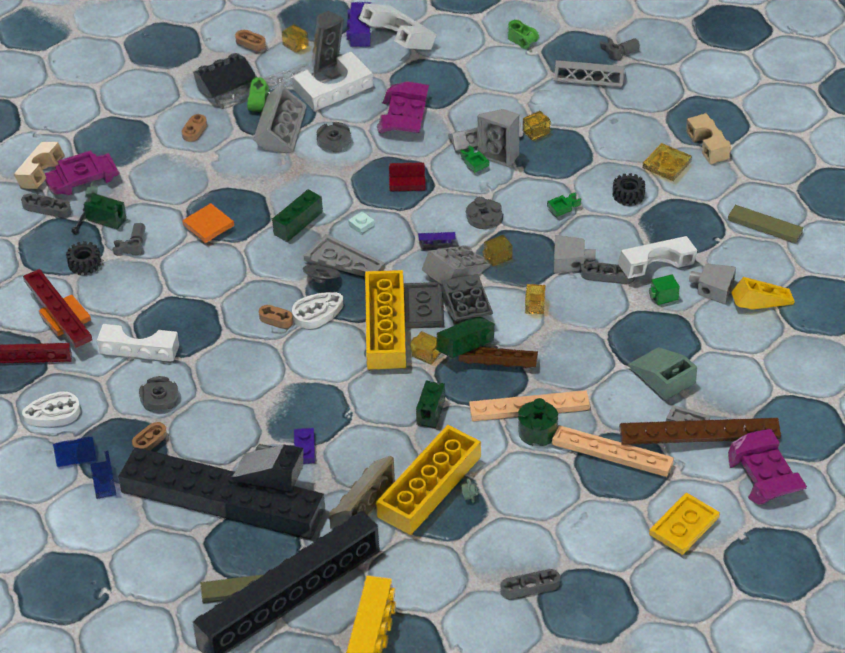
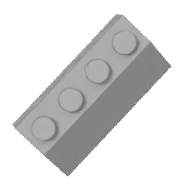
(280, 121)

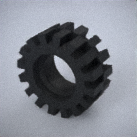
(628, 182)
(83, 265)

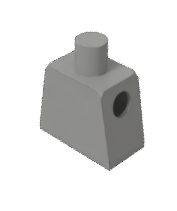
(570, 254)
(714, 281)

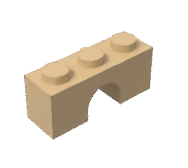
(715, 145)
(30, 173)

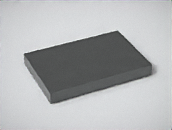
(423, 305)

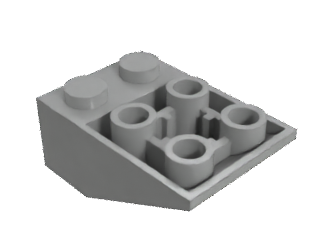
(453, 263)

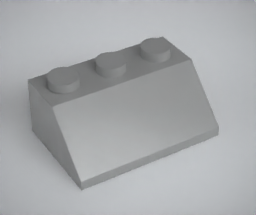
(499, 136)

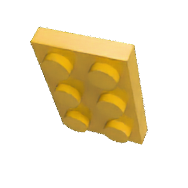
(684, 523)

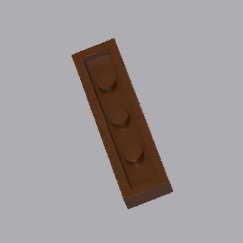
(499, 356)

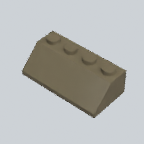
(365, 491)

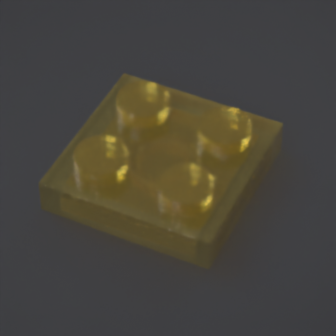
(667, 162)

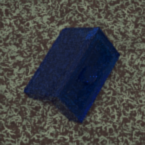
(74, 451)
(103, 478)

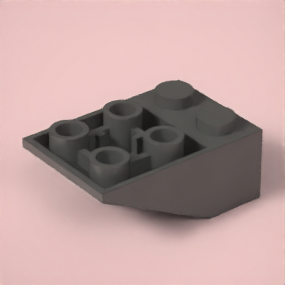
(465, 297)

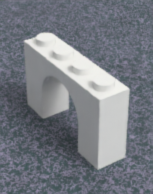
(409, 32)
(320, 95)

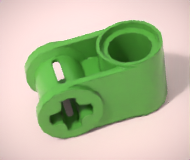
(521, 34)
(257, 97)

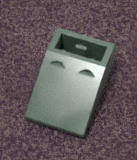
(665, 371)

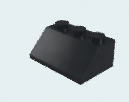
(224, 75)

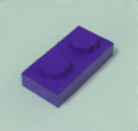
(445, 237)
(305, 439)

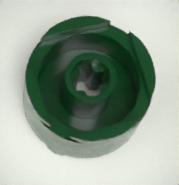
(537, 422)

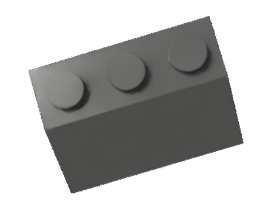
(327, 41)

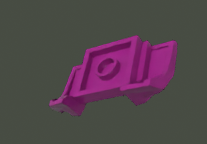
(405, 107)
(79, 171)
(765, 466)

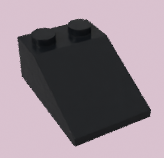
(271, 467)

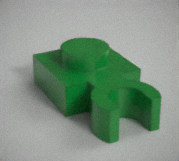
(473, 160)
(562, 205)

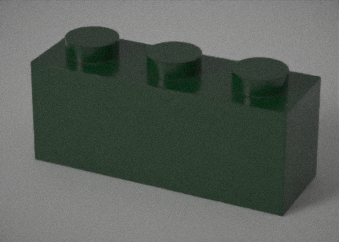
(297, 215)
(465, 336)

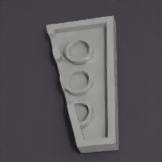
(340, 256)

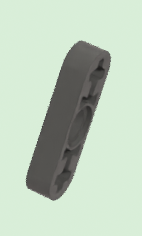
(57, 207)
(602, 267)
(542, 575)

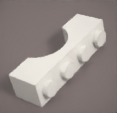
(676, 251)
(160, 346)

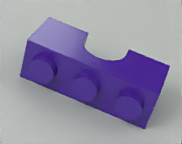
(357, 30)

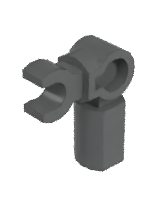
(615, 51)
(134, 245)

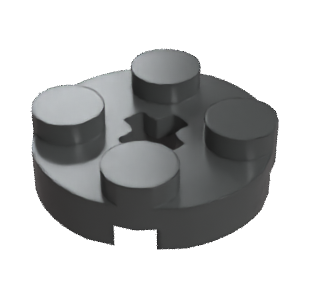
(326, 138)
(480, 205)
(165, 400)

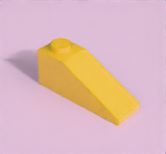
(758, 294)

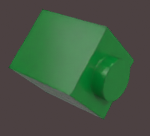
(664, 289)

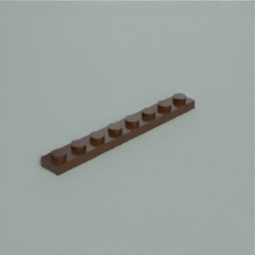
(694, 430)

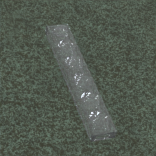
(242, 93)

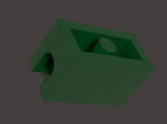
(105, 211)
(432, 400)

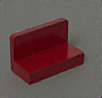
(407, 176)

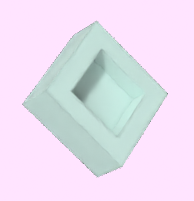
(361, 222)

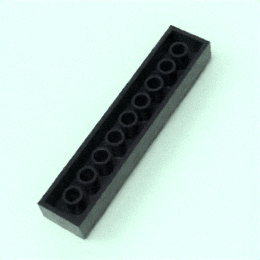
(214, 493)
(287, 585)

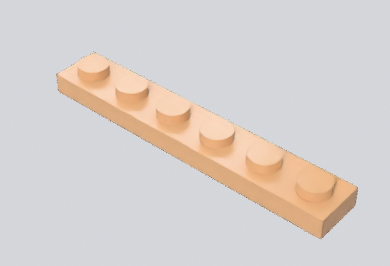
(509, 407)
(613, 451)

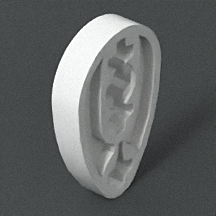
(322, 309)
(44, 418)

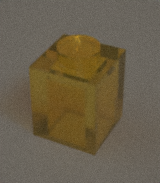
(295, 38)
(536, 125)
(497, 250)
(535, 299)
(424, 348)

